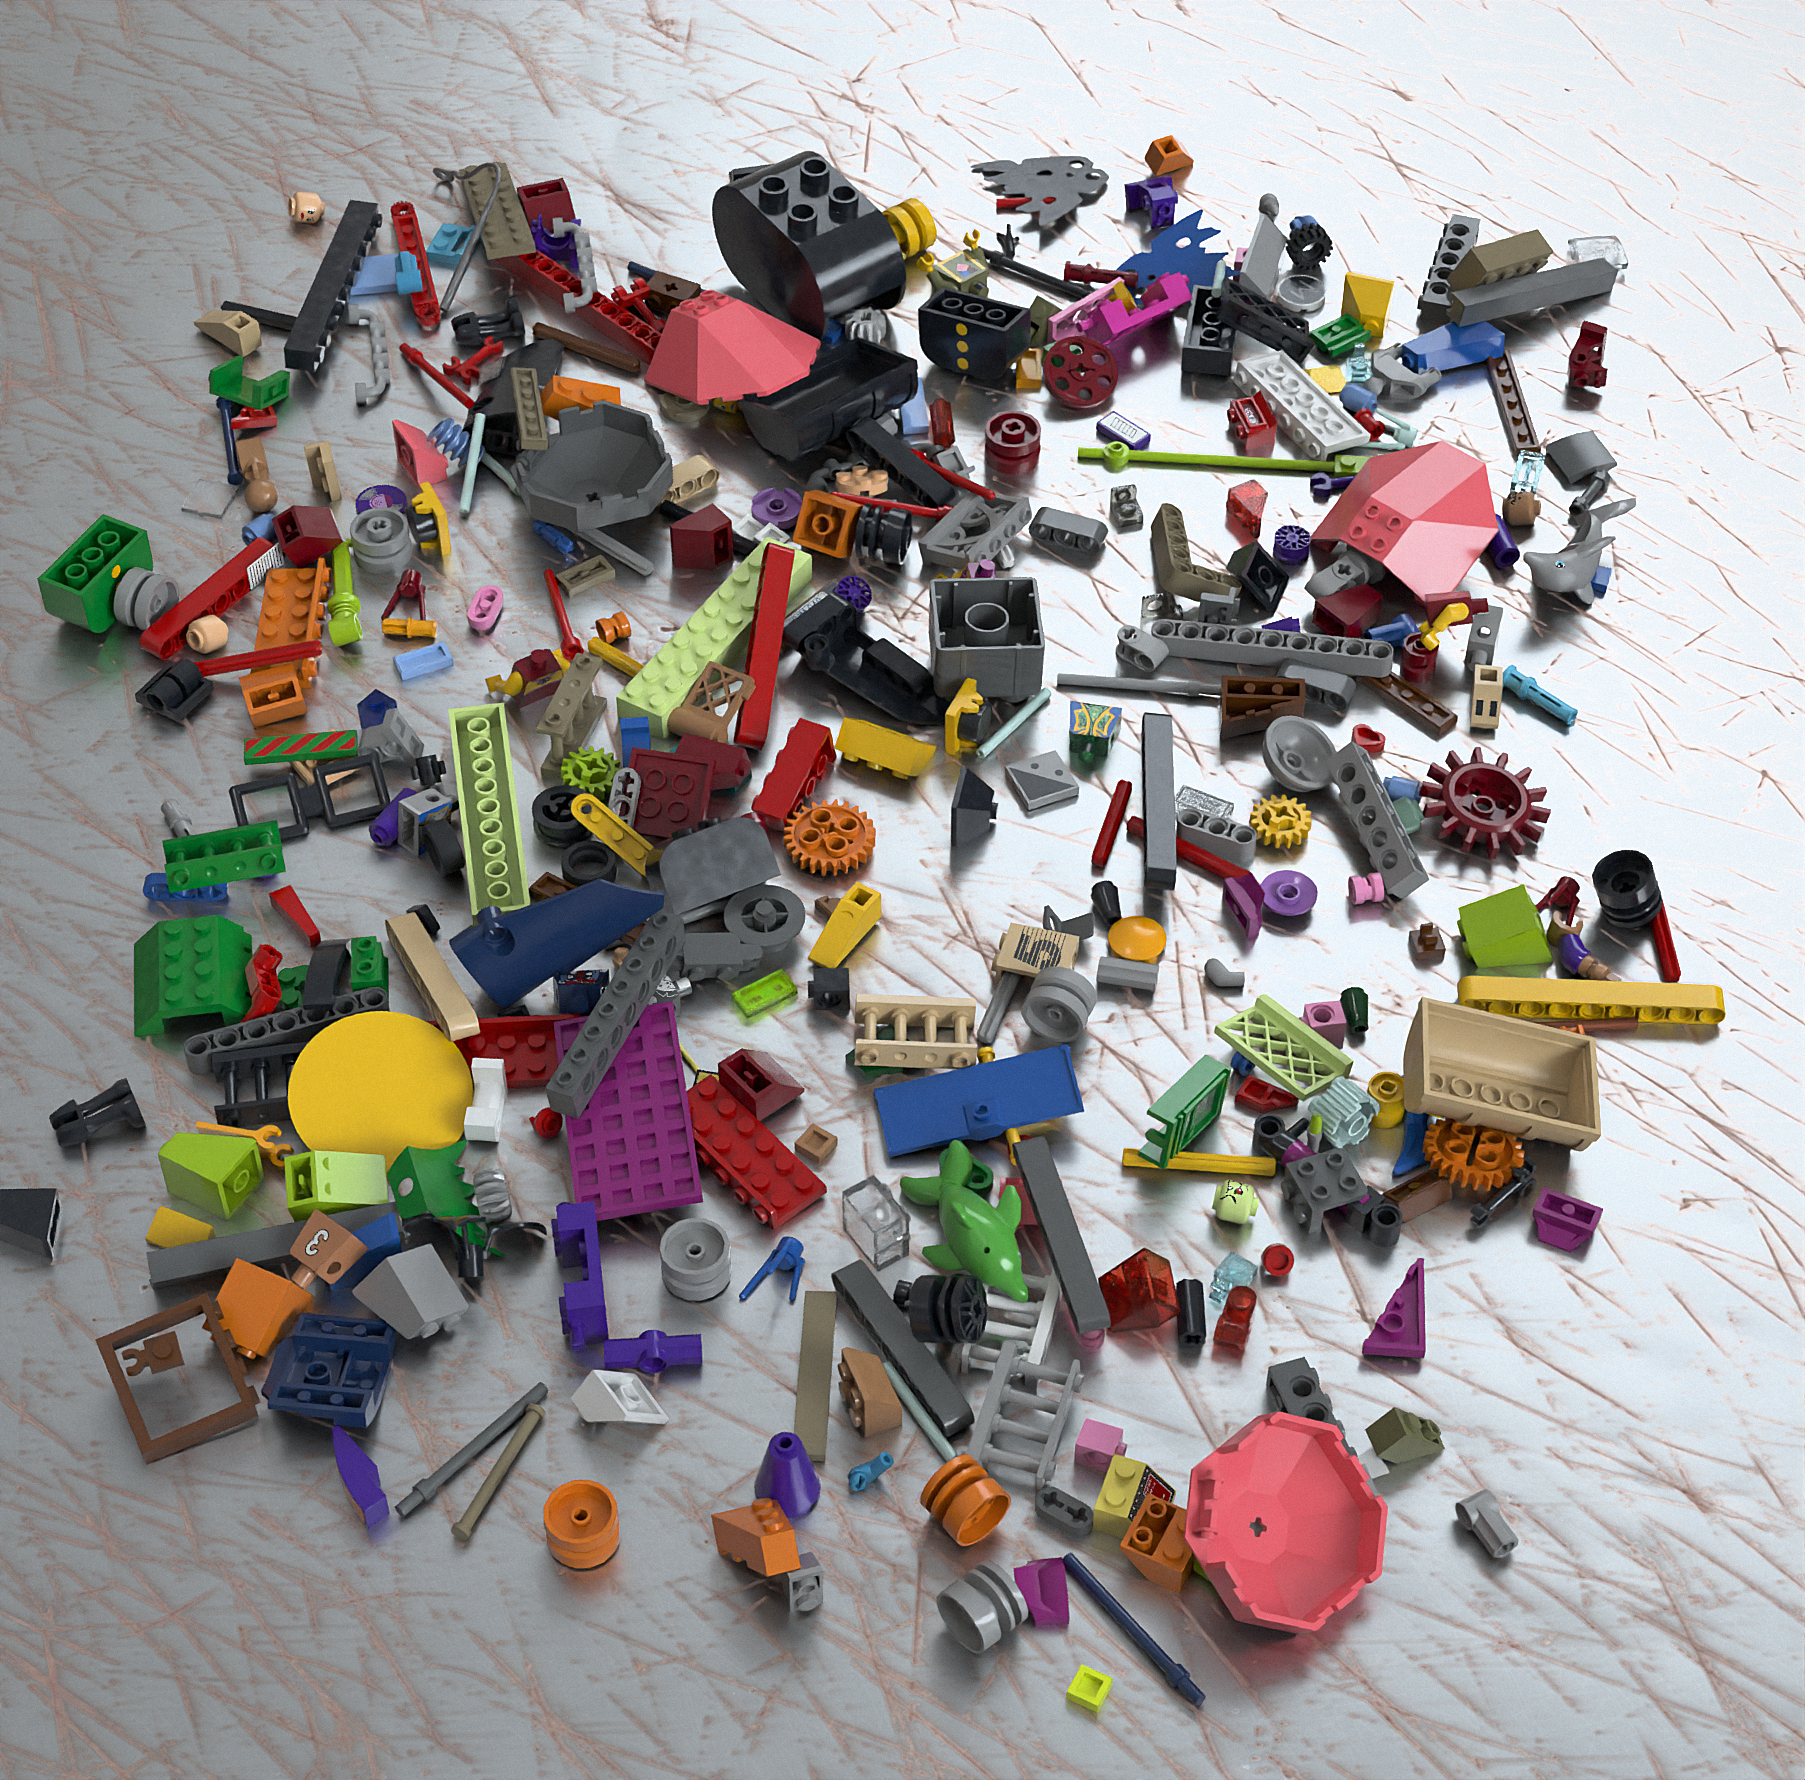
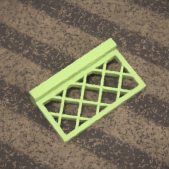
(1291, 1037)

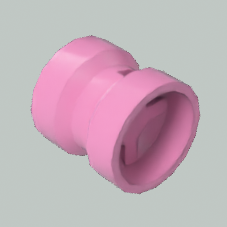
(1365, 888)

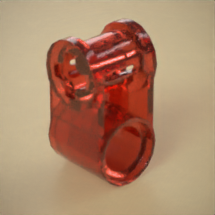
(1236, 1322)

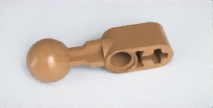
(260, 493)

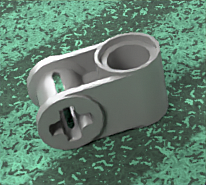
(1142, 650)

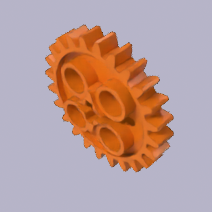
(829, 837)
(1449, 1147)

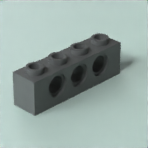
(1297, 1378)

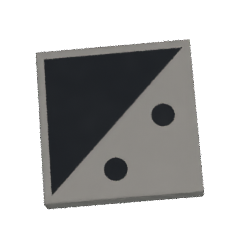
(1042, 780)

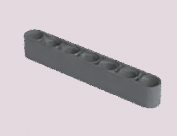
(279, 1028)
(1061, 1235)
(898, 1345)

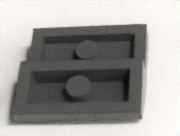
(1580, 455)

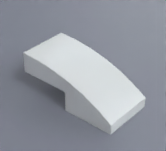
(757, 532)

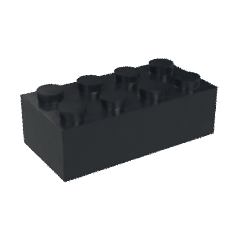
(1207, 341)

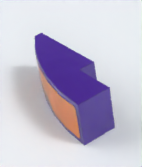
(359, 1479)

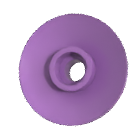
(1289, 892)

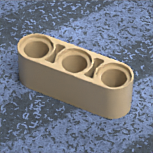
(691, 478)

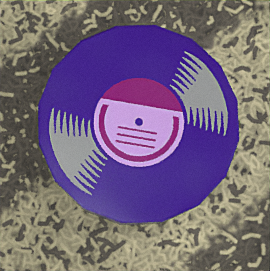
(381, 496)

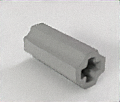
(1127, 973)

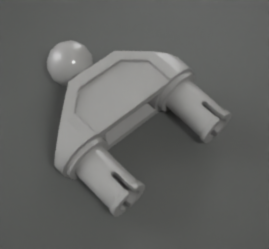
(1395, 378)

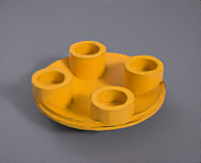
(1137, 939)

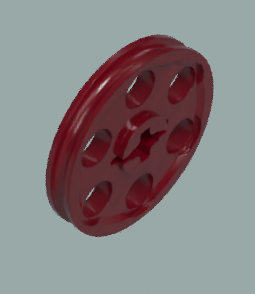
(1086, 365)

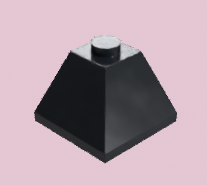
(1258, 574)
(971, 808)

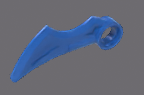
(1414, 1132)

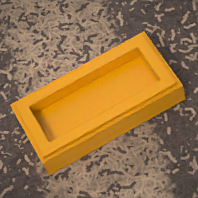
(1029, 370)

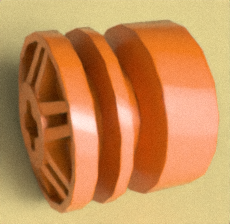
(965, 1500)

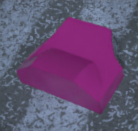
(1244, 900)
(1564, 1219)
(1044, 1590)

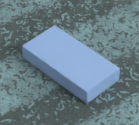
(423, 661)

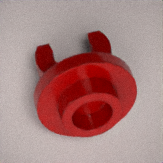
(547, 1123)

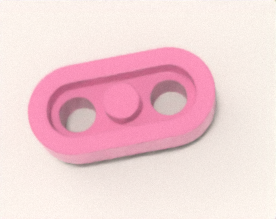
(485, 607)

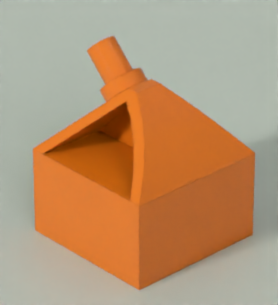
(827, 523)

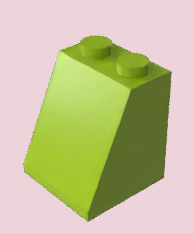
(1504, 930)
(211, 1170)

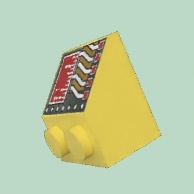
(1124, 1492)

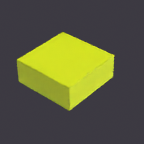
(1089, 1688)

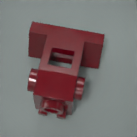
(1584, 362)

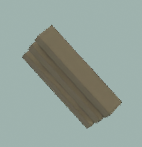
(583, 578)

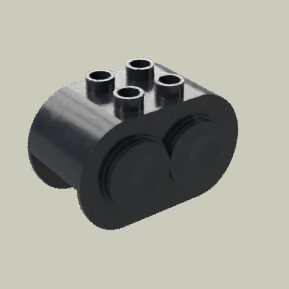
(807, 243)

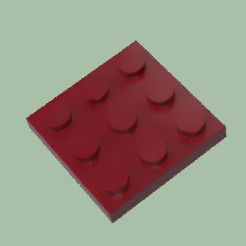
(671, 792)

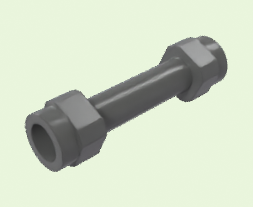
(1598, 482)

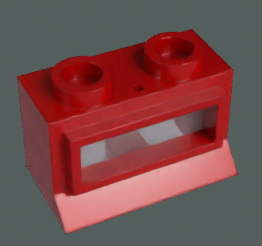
(1253, 421)

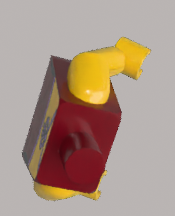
(532, 677)

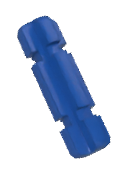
(553, 536)

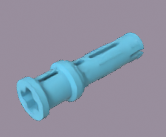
(1527, 688)

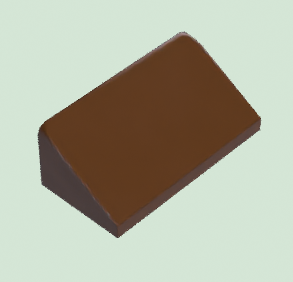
(1419, 1194)

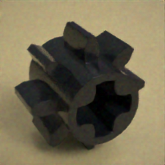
(428, 770)

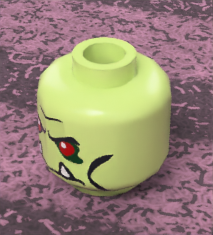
(1235, 1202)

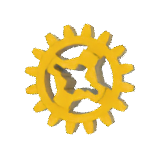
(1280, 821)

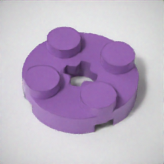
(787, 502)

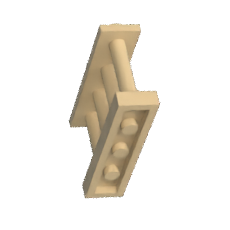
(915, 1011)

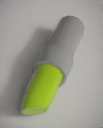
(1314, 1132)

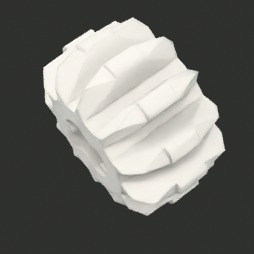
(865, 324)

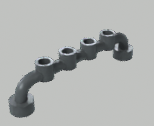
(832, 466)

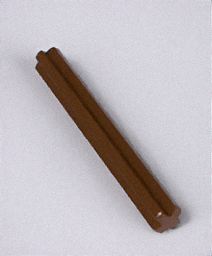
(587, 347)

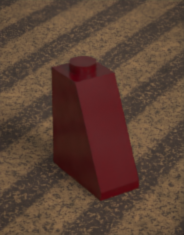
(1348, 611)
(731, 760)

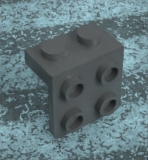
(1320, 1185)

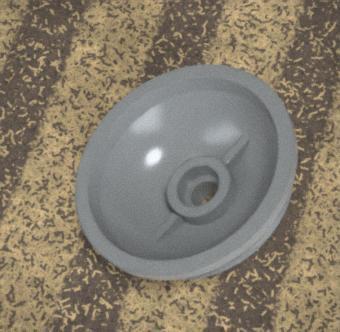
(1297, 753)

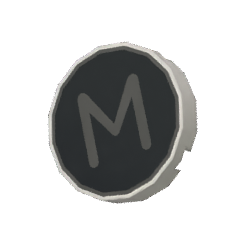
(1301, 293)

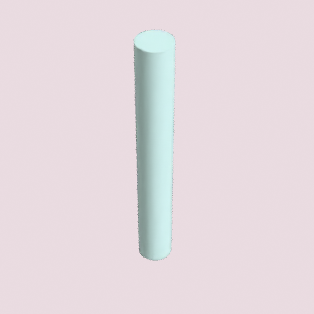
(1219, 276)

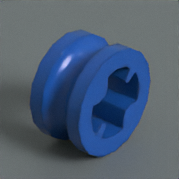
(1242, 1063)

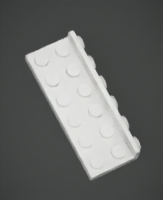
(1300, 405)

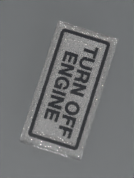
(1196, 799)

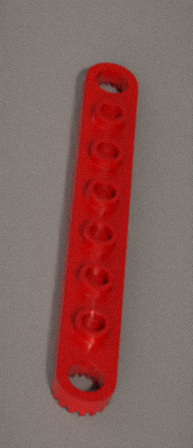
(410, 239)

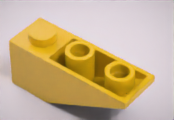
(847, 925)

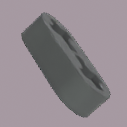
(1063, 1513)

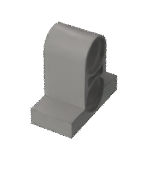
(391, 740)

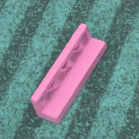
(1068, 326)

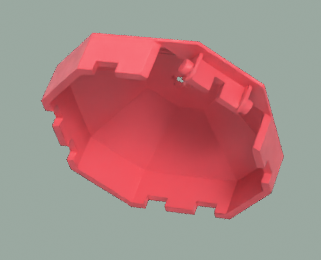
(1316, 1516)

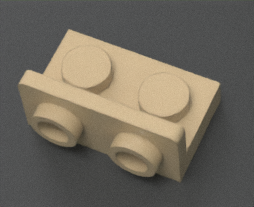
(322, 468)

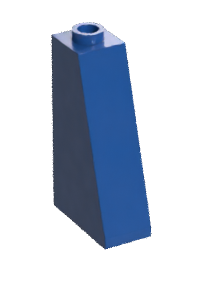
(1453, 347)

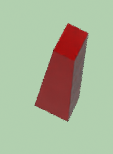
(294, 913)

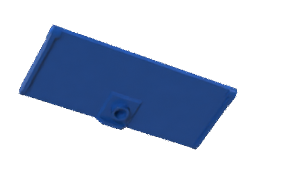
(978, 1100)

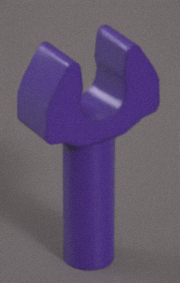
(1323, 484)

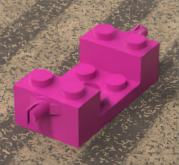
(1160, 300)

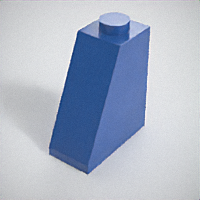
(382, 1240)

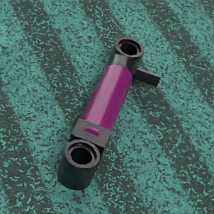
(1372, 1212)

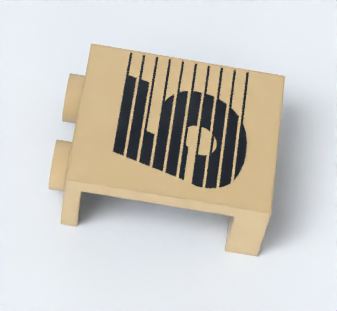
(1031, 949)

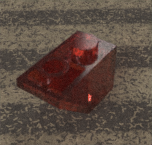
(1248, 505)

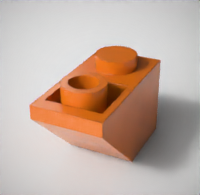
(1167, 155)

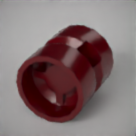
(1417, 661)

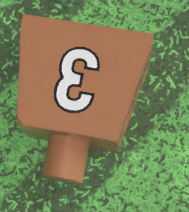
(324, 1250)

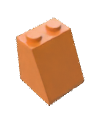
(258, 1308)

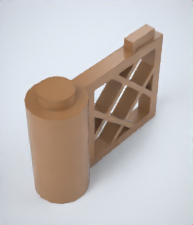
(699, 720)

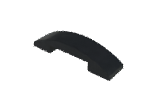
(323, 972)

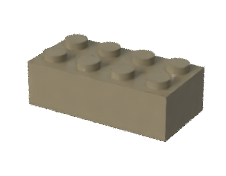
(1501, 260)

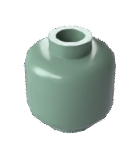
(1409, 814)

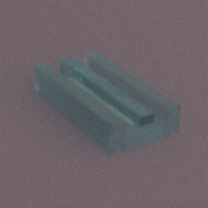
(1525, 484)

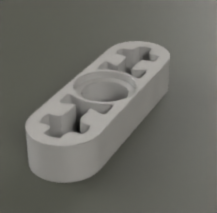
(632, 789)

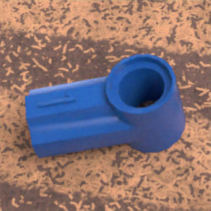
(1395, 632)

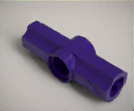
(653, 1351)

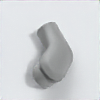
(1221, 976)

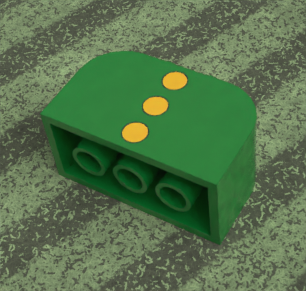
(86, 576)

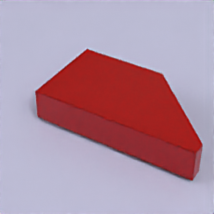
(254, 418)
(1264, 1096)

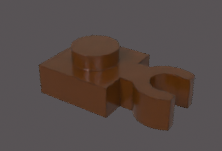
(159, 1353)

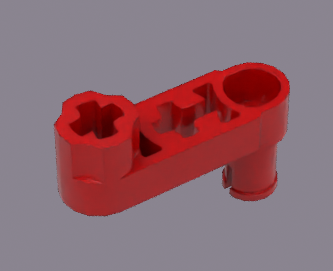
(263, 981)

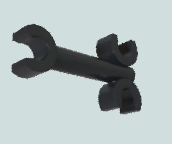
(1522, 1178)

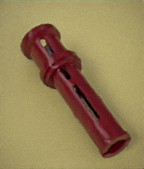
(1089, 274)

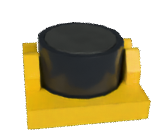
(429, 520)
(966, 718)

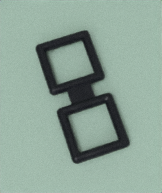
(315, 798)

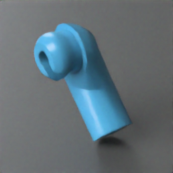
(869, 1471)

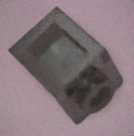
(1125, 505)

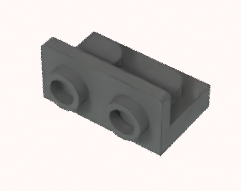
(1219, 608)

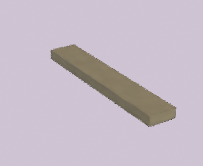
(528, 409)
(815, 1372)

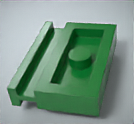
(1339, 335)

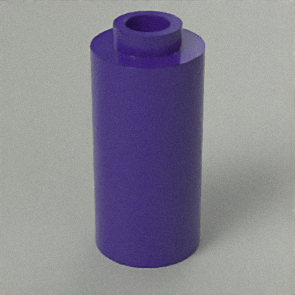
(1503, 547)
(385, 827)

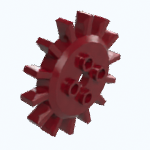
(1493, 788)

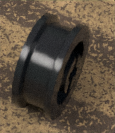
(554, 819)

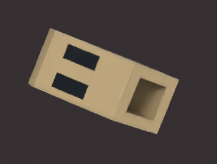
(1486, 696)

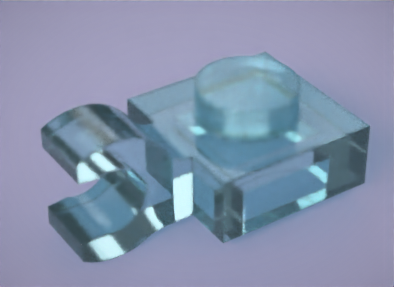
(1358, 368)
(1231, 1273)

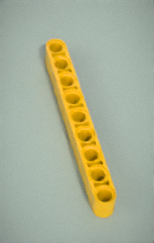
(1593, 999)

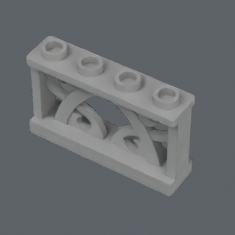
(1005, 515)

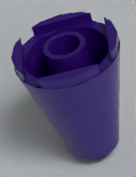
(788, 1475)

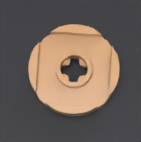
(862, 480)

